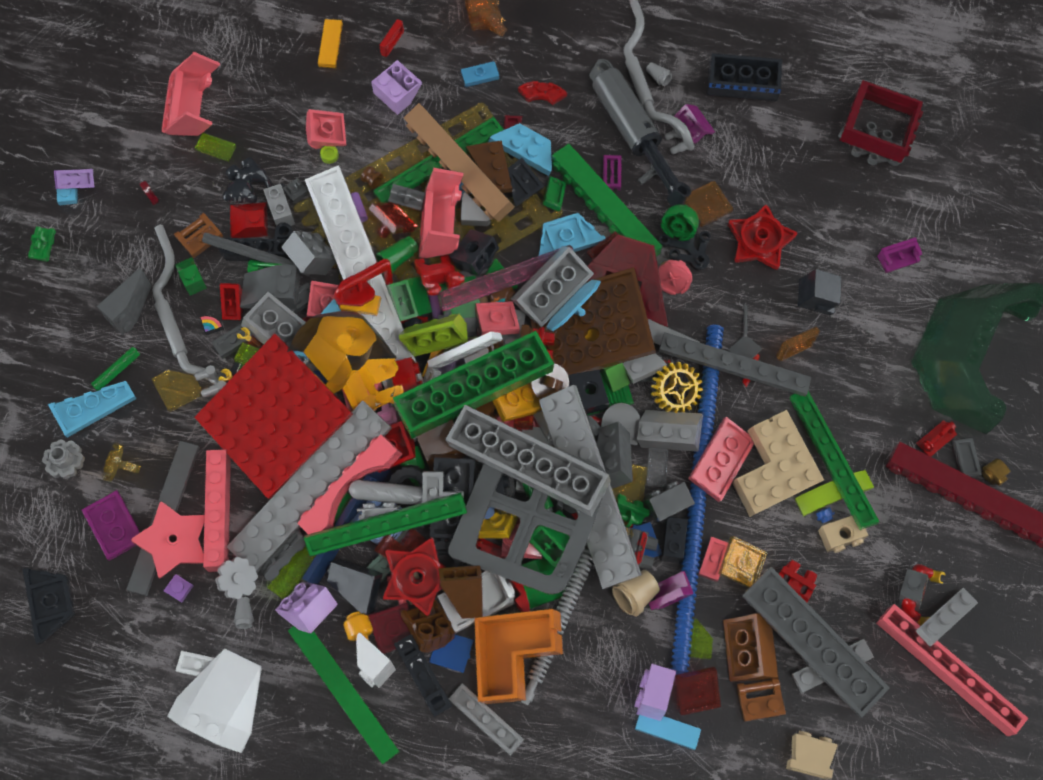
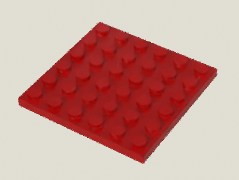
(273, 416)

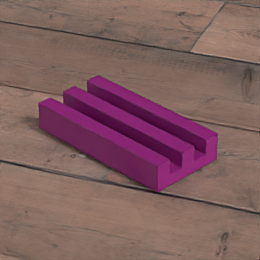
(611, 185)

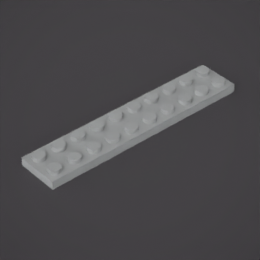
(284, 510)
(608, 538)

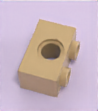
(831, 534)

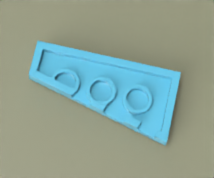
(82, 411)

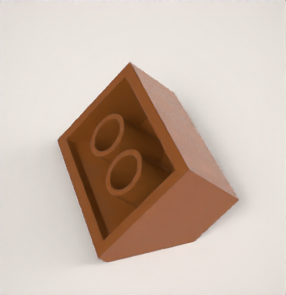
(750, 649)

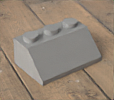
(670, 430)

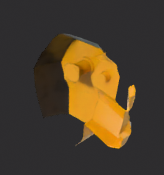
(349, 356)

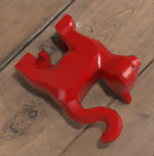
(438, 274)

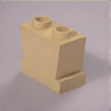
(812, 755)

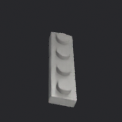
(946, 617)
(808, 678)

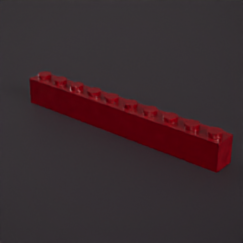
(967, 492)

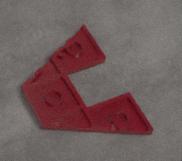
(627, 253)

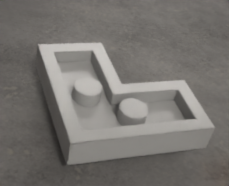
(434, 486)

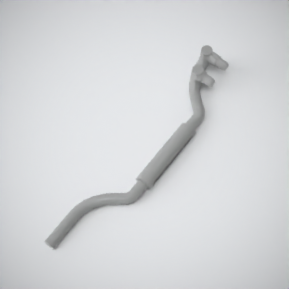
(170, 326)

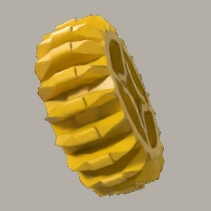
(692, 385)

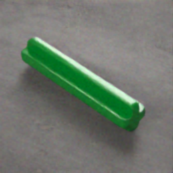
(117, 367)

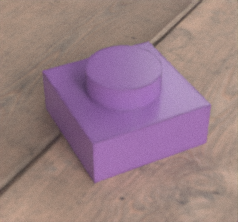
(178, 588)

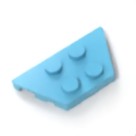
(526, 144)
(566, 231)

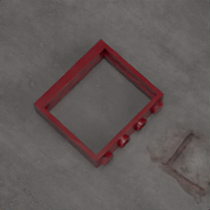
(889, 99)

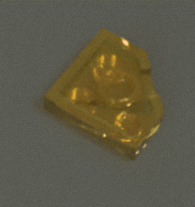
(176, 388)

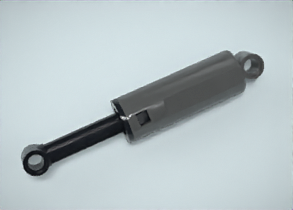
(635, 125)

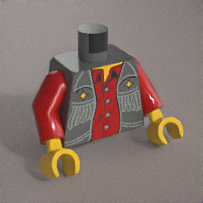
(914, 590)

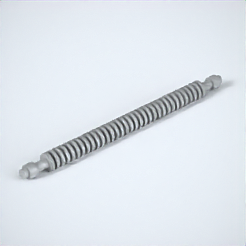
(572, 590)

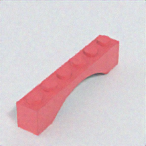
(378, 456)

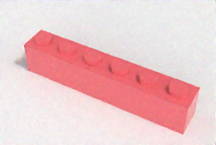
(216, 509)

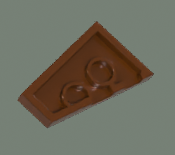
(492, 162)

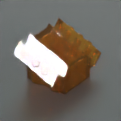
(485, 15)

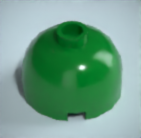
(680, 222)

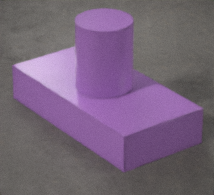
(74, 178)

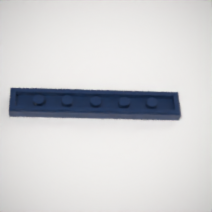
(322, 561)

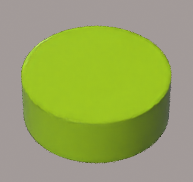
(329, 154)

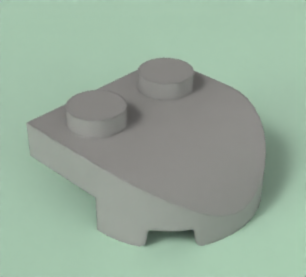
(626, 416)

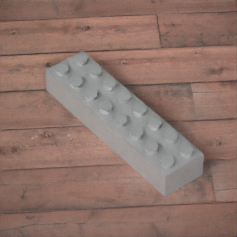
(528, 460)

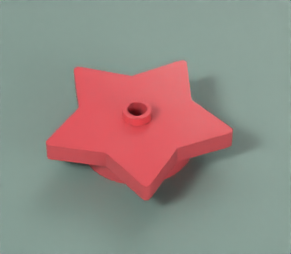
(171, 554)

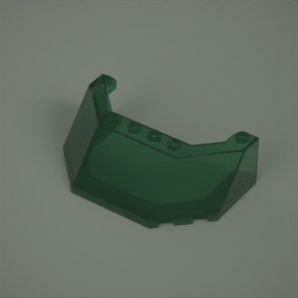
(957, 343)

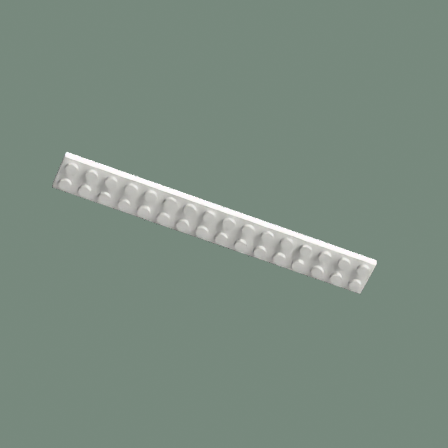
(355, 253)

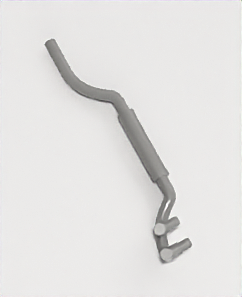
(643, 92)

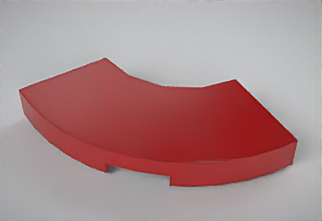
(542, 91)

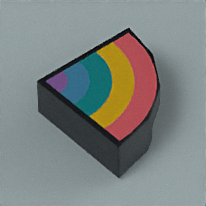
(210, 324)

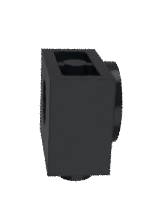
(475, 252)
(590, 380)

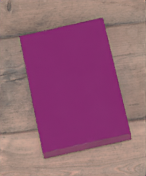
(112, 524)

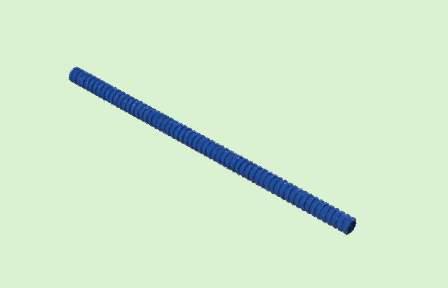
(695, 515)

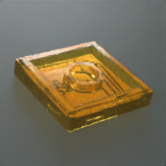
(742, 562)

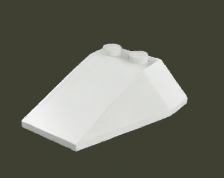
(221, 701)

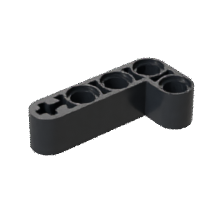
(273, 245)

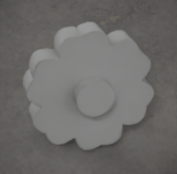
(63, 459)
(236, 578)

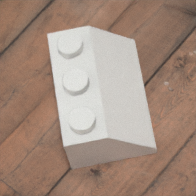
(373, 663)

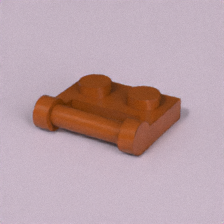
(194, 243)
(762, 706)

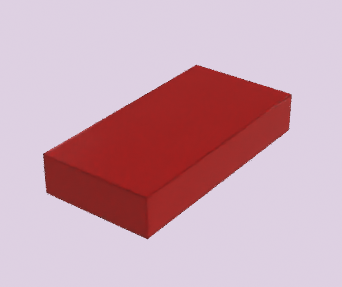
(392, 38)

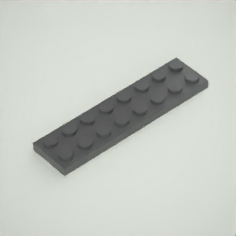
(815, 642)

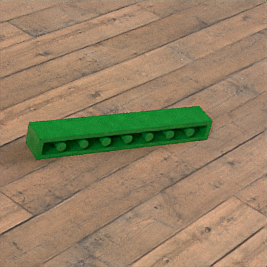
(600, 197)

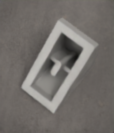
(472, 213)

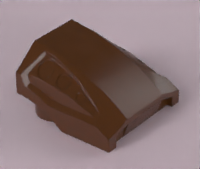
(429, 631)

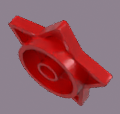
(761, 238)
(403, 582)

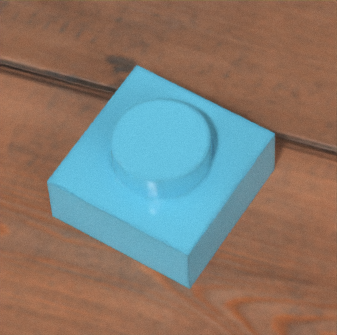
(67, 196)

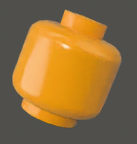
(357, 623)

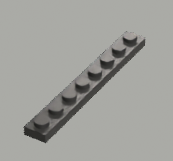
(735, 364)

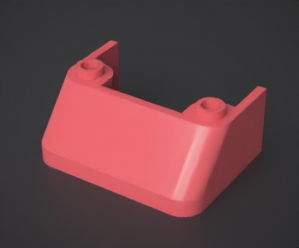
(185, 96)
(439, 213)

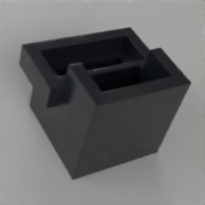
(819, 291)

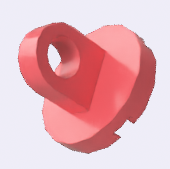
(674, 277)

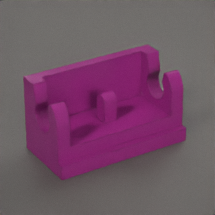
(900, 255)

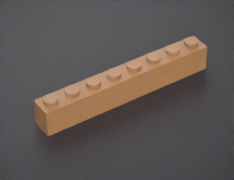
(457, 160)

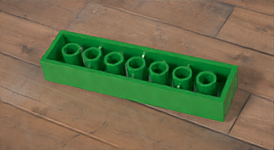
(473, 384)

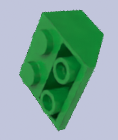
(409, 298)
(550, 542)

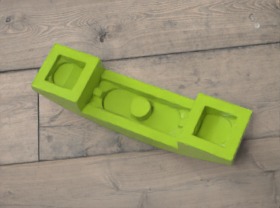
(828, 494)

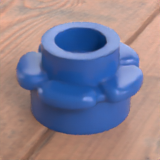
(825, 515)

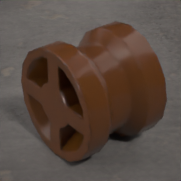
(371, 177)

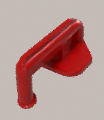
(356, 289)

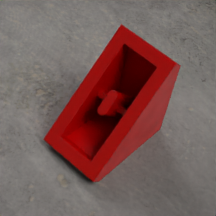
(230, 301)

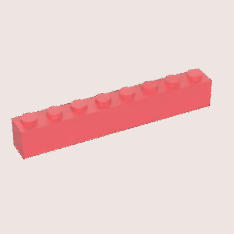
(953, 672)

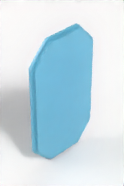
(573, 306)

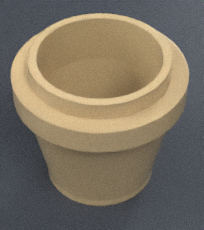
(636, 593)

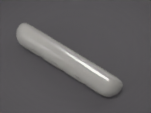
(386, 492)

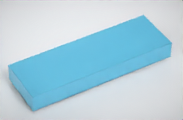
(670, 731)

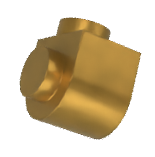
(996, 472)

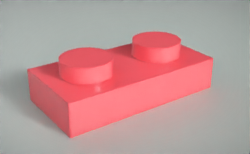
(713, 559)

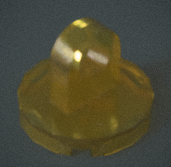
(114, 462)

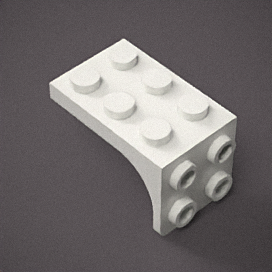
(495, 597)

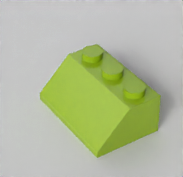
(435, 335)

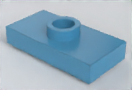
(480, 74)

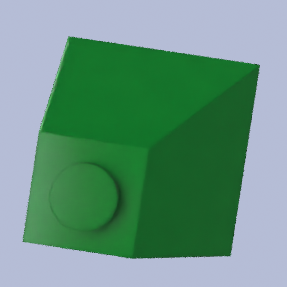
(534, 596)

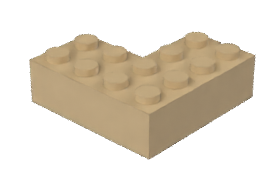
(786, 468)

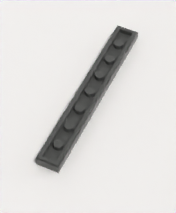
(171, 495)

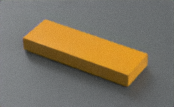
(330, 43)

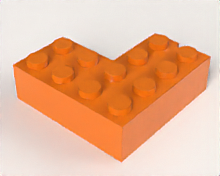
(504, 644)

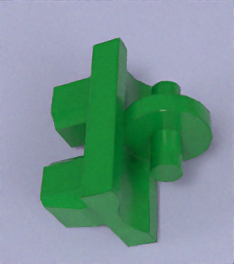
(41, 244)
(631, 512)

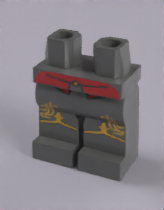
(639, 542)

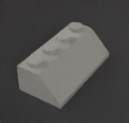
(552, 285)
(272, 318)

